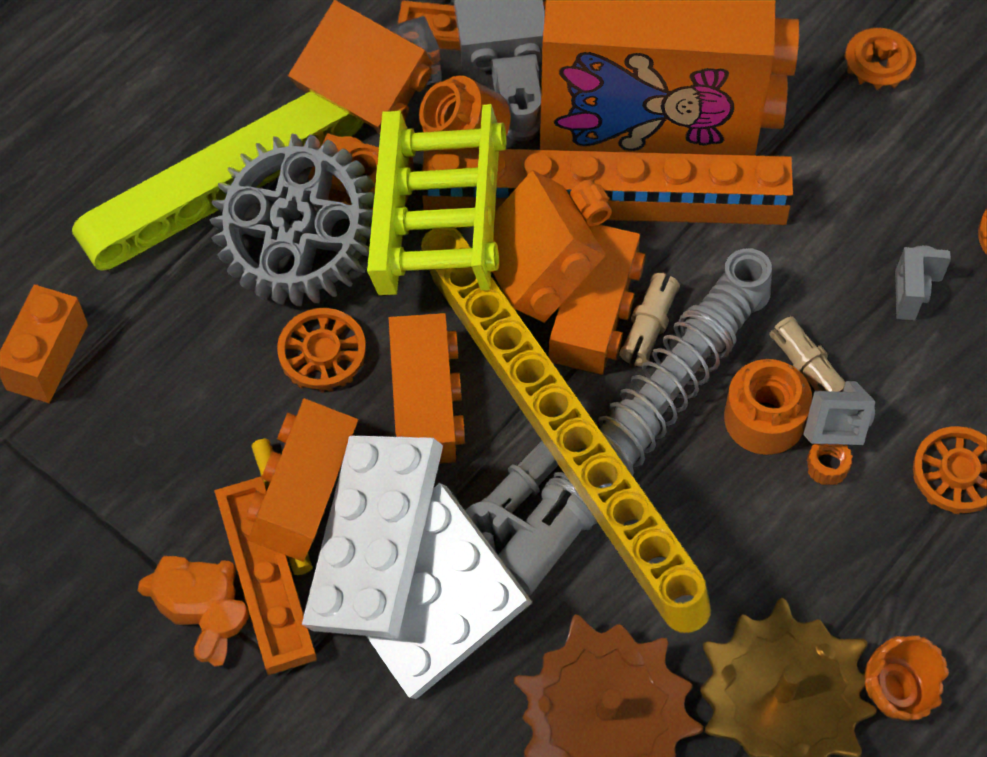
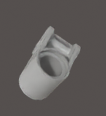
(519, 84)

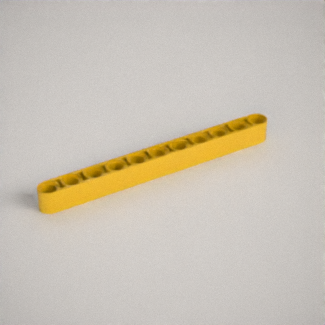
(518, 363)

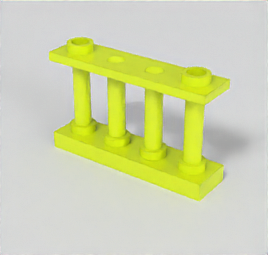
(395, 181)

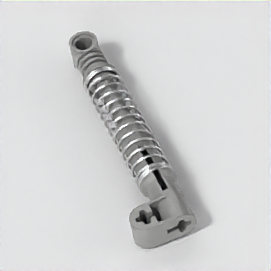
(708, 331)

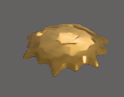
(786, 688)

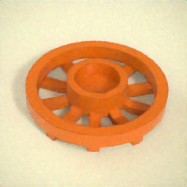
(957, 469)

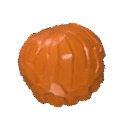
(906, 677)

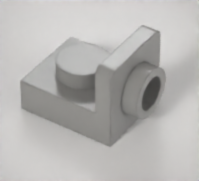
(914, 276)
(840, 416)

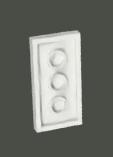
(373, 536)

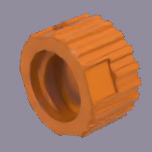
(827, 475)

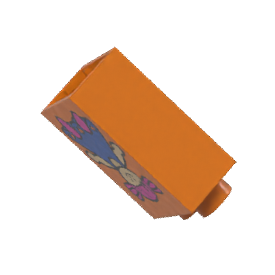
(664, 75)

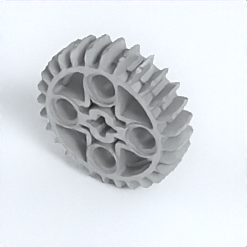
(286, 204)

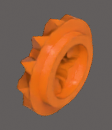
(884, 44)

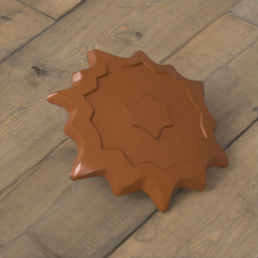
(606, 698)

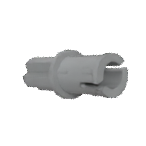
(523, 479)

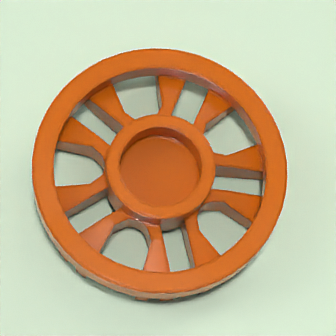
(321, 349)

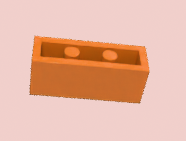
(589, 317)
(424, 382)
(300, 479)

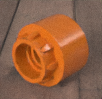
(458, 105)
(765, 428)

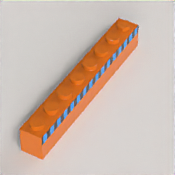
(639, 184)

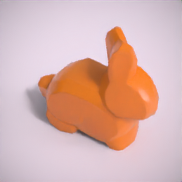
(201, 596)

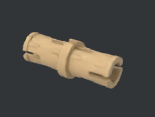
(649, 319)
(807, 356)

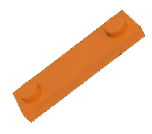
(266, 584)

